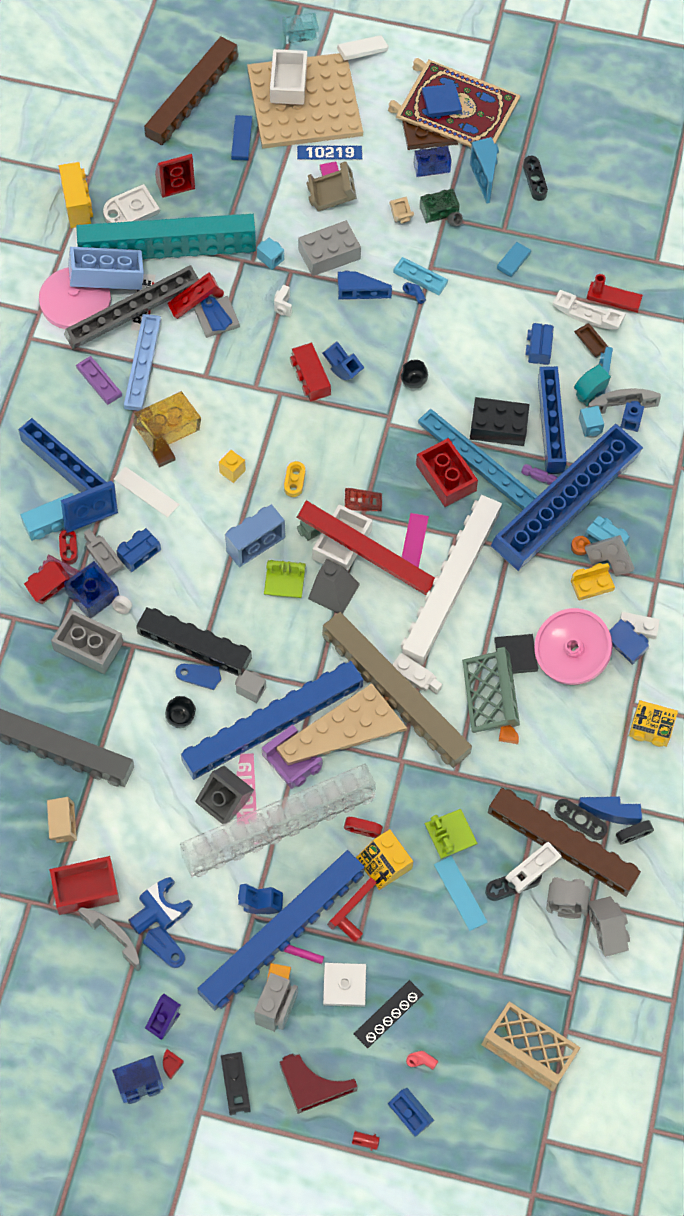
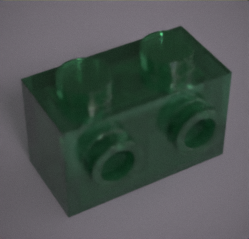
(438, 205)

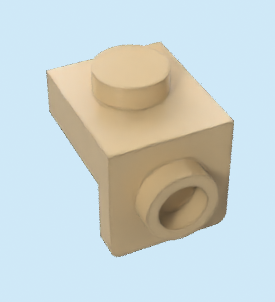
(401, 210)

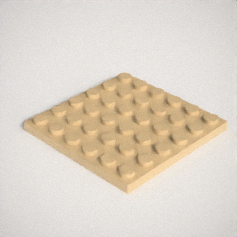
(328, 107)

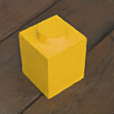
(232, 466)

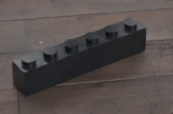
(194, 641)

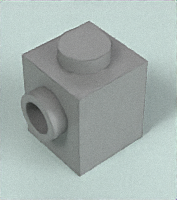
(250, 685)

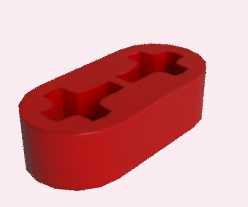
(64, 547)
(363, 827)

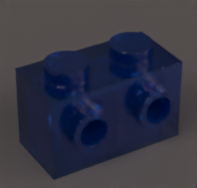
(432, 161)

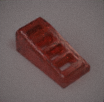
(358, 506)

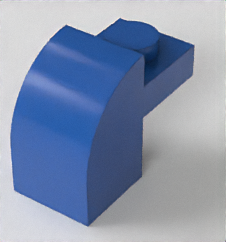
(342, 365)
(260, 900)

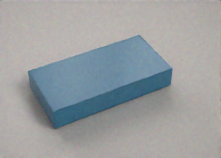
(513, 259)

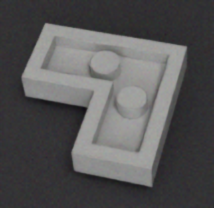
(612, 550)

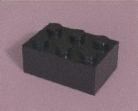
(499, 421)

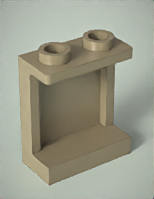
(332, 188)

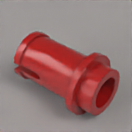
(366, 1140)

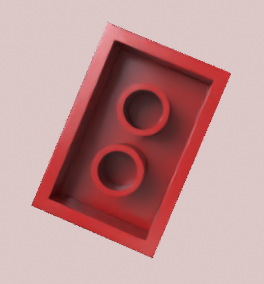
(446, 472)

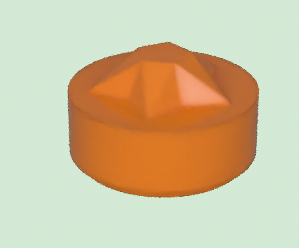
(578, 545)

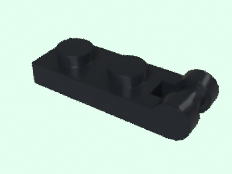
(235, 1082)

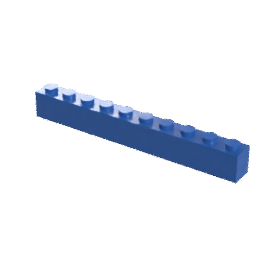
(271, 720)
(280, 930)

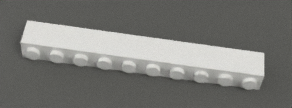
(450, 582)

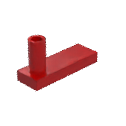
(194, 295)
(613, 296)
(340, 918)

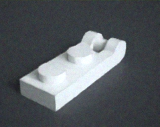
(534, 866)

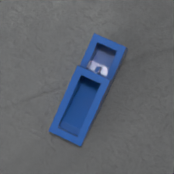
(612, 810)

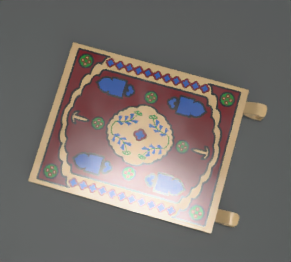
(483, 105)

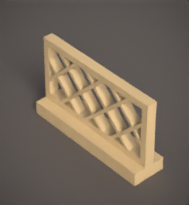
(518, 1057)

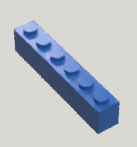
(552, 419)
(59, 456)

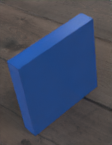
(441, 100)

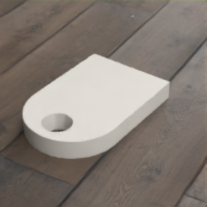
(131, 206)

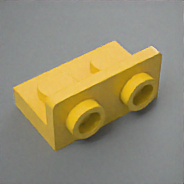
(592, 581)

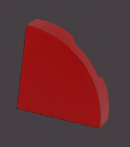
(171, 1063)

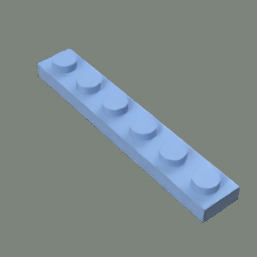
(142, 362)

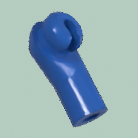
(414, 290)

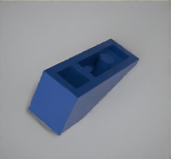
(359, 286)

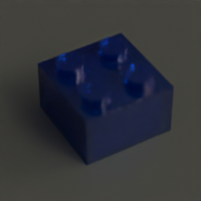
(91, 589)
(138, 1080)

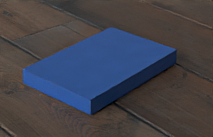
(89, 506)

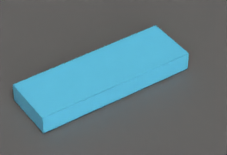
(420, 276)

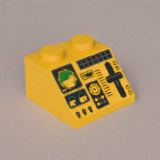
(653, 723)
(385, 859)

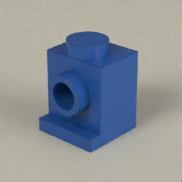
(632, 416)

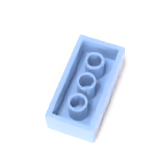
(105, 268)

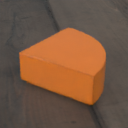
(508, 735)

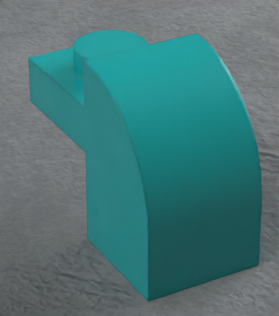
(591, 383)

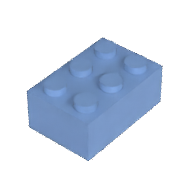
(255, 535)

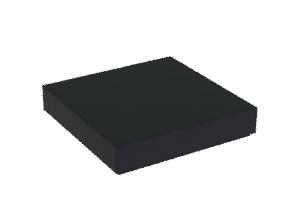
(521, 652)

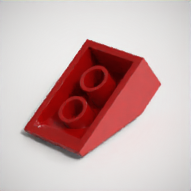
(175, 175)

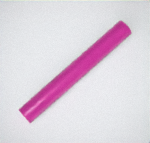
(304, 954)

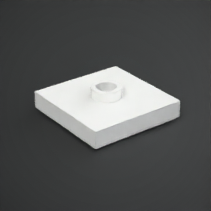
(344, 984)

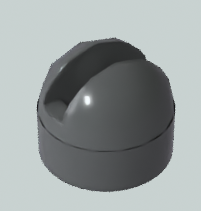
(455, 221)

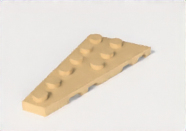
(347, 725)

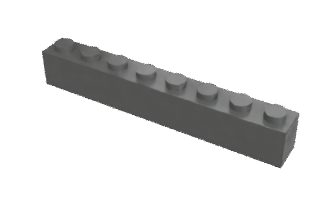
(130, 307)
(65, 749)

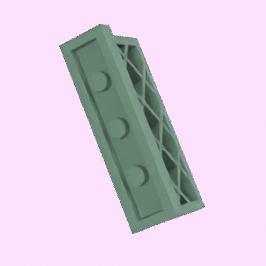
(505, 683)

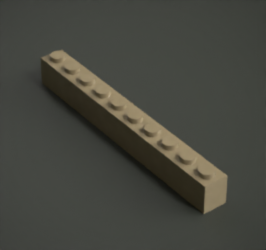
(401, 693)

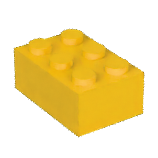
(76, 194)

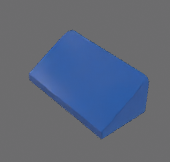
(411, 1111)

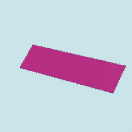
(415, 538)

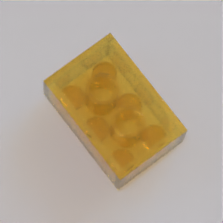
(167, 421)

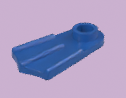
(215, 314)
(199, 675)
(164, 946)

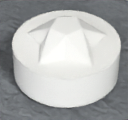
(121, 604)

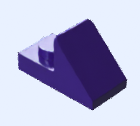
(163, 1016)

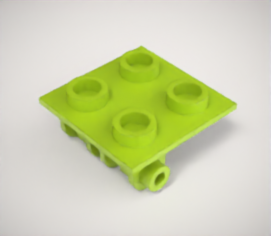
(284, 578)
(450, 833)

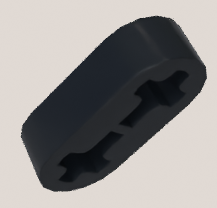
(634, 832)

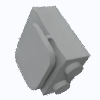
(275, 1003)

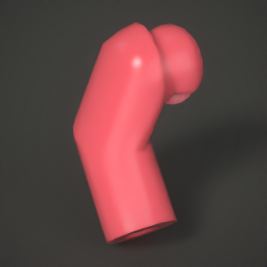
(420, 1058)

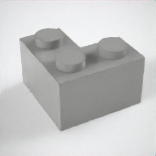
(609, 925)

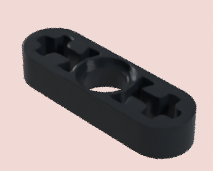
(537, 171)
(581, 827)
(497, 883)

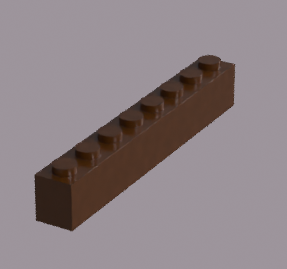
(191, 90)
(570, 844)

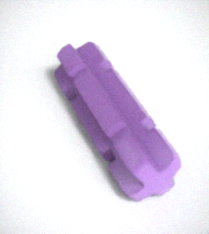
(538, 474)

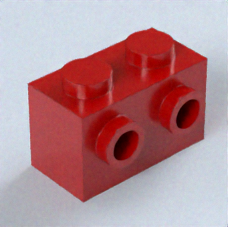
(47, 581)

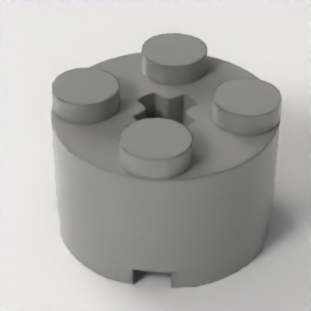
(568, 898)

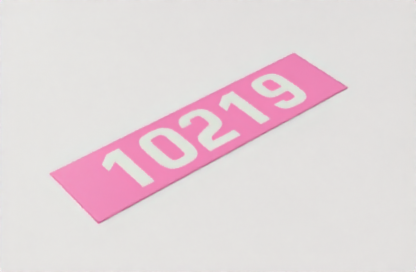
(246, 773)

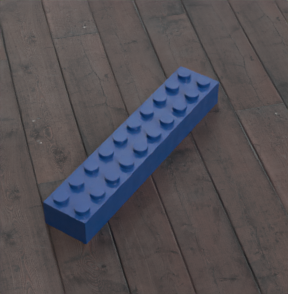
(566, 497)

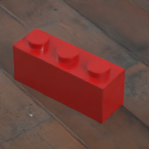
(310, 372)

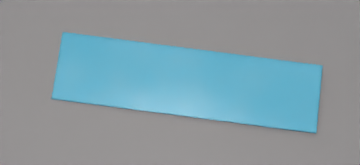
(460, 893)

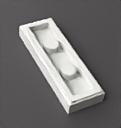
(362, 47)

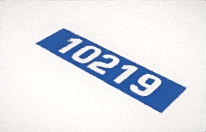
(329, 152)

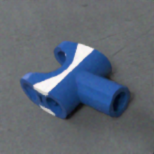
(158, 909)

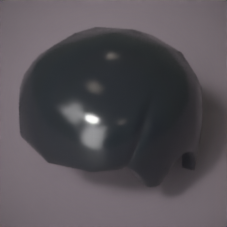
(414, 374)
(180, 711)

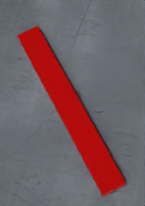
(365, 547)

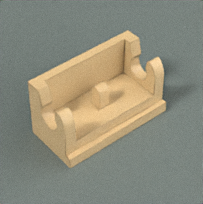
(61, 820)

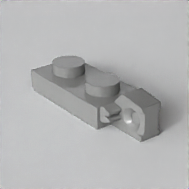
(102, 553)

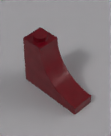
(310, 1089)

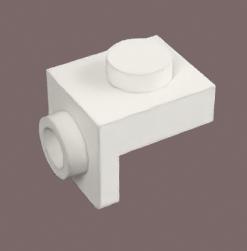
(280, 301)

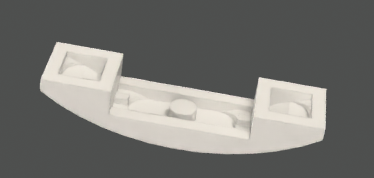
(586, 313)

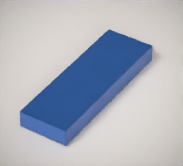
(241, 137)

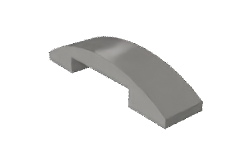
(620, 397)
(95, 918)

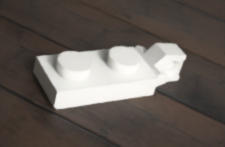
(417, 674)

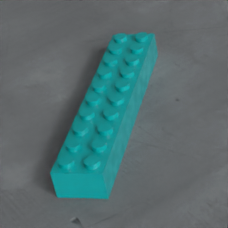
(174, 236)

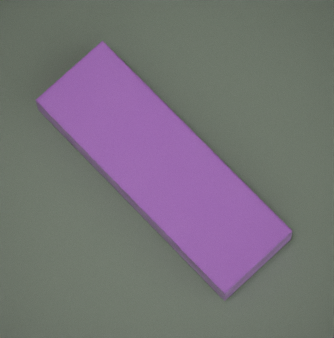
(99, 380)

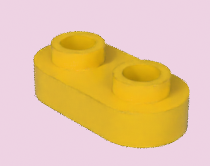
(294, 480)

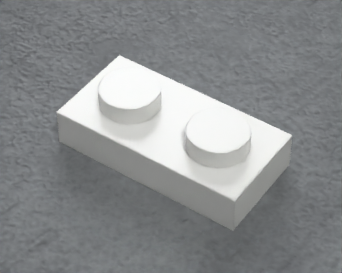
(643, 625)

